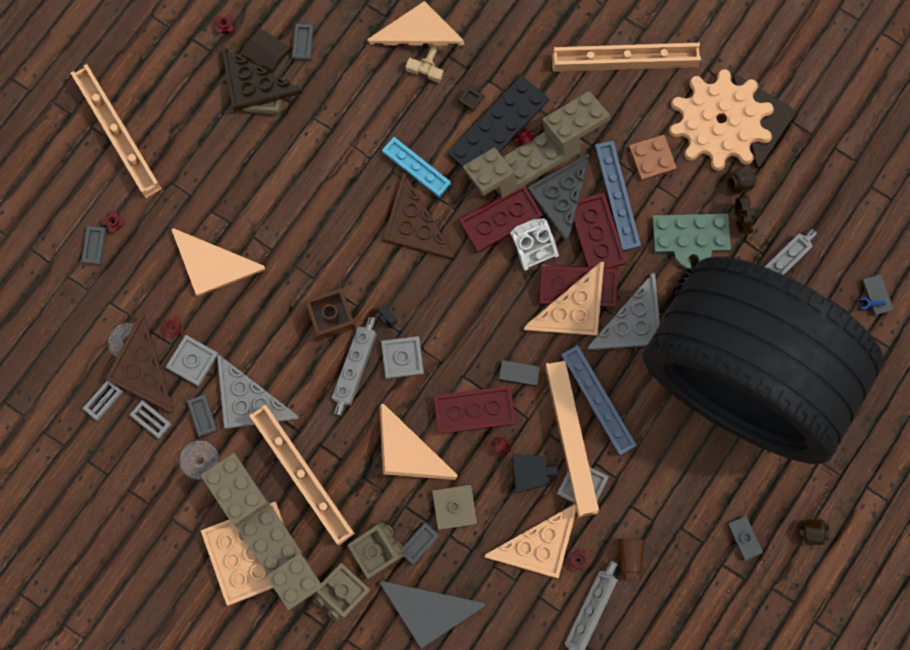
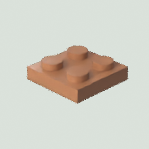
(652, 157)

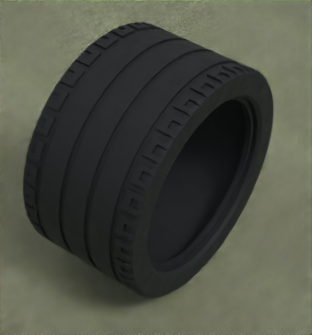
(765, 358)

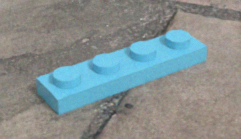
(416, 167)

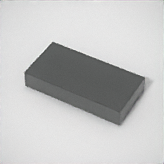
(302, 42)
(94, 245)
(876, 291)
(519, 373)
(202, 416)
(419, 543)

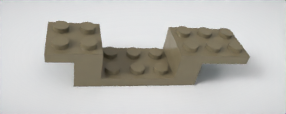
(543, 153)
(262, 530)

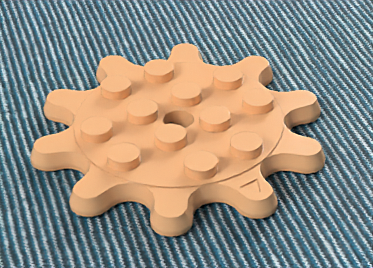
(717, 138)

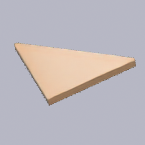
(418, 27)
(211, 265)
(575, 309)
(406, 453)
(540, 547)

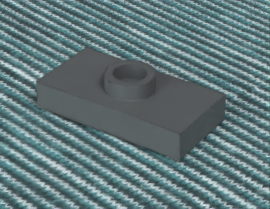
(745, 538)

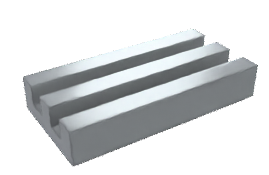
(107, 406)
(162, 429)

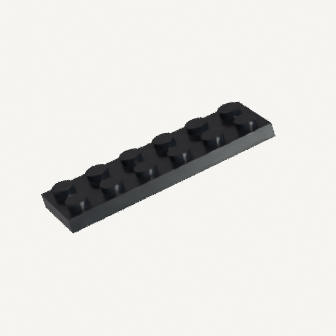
(500, 122)

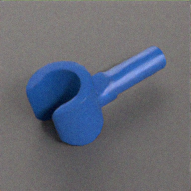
(870, 303)

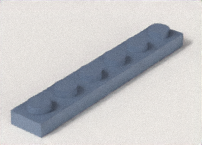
(617, 195)
(598, 400)

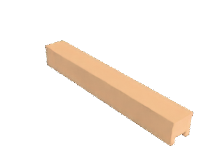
(626, 57)
(116, 132)
(571, 439)
(302, 474)

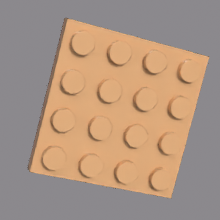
(235, 563)

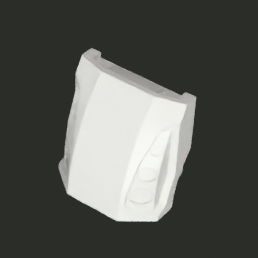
(534, 242)

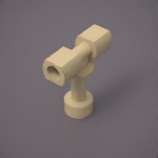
(426, 65)

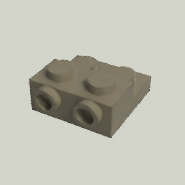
(376, 549)
(340, 593)

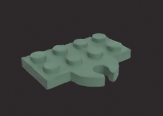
(691, 236)

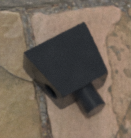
(531, 472)

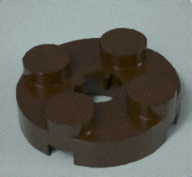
(745, 215)

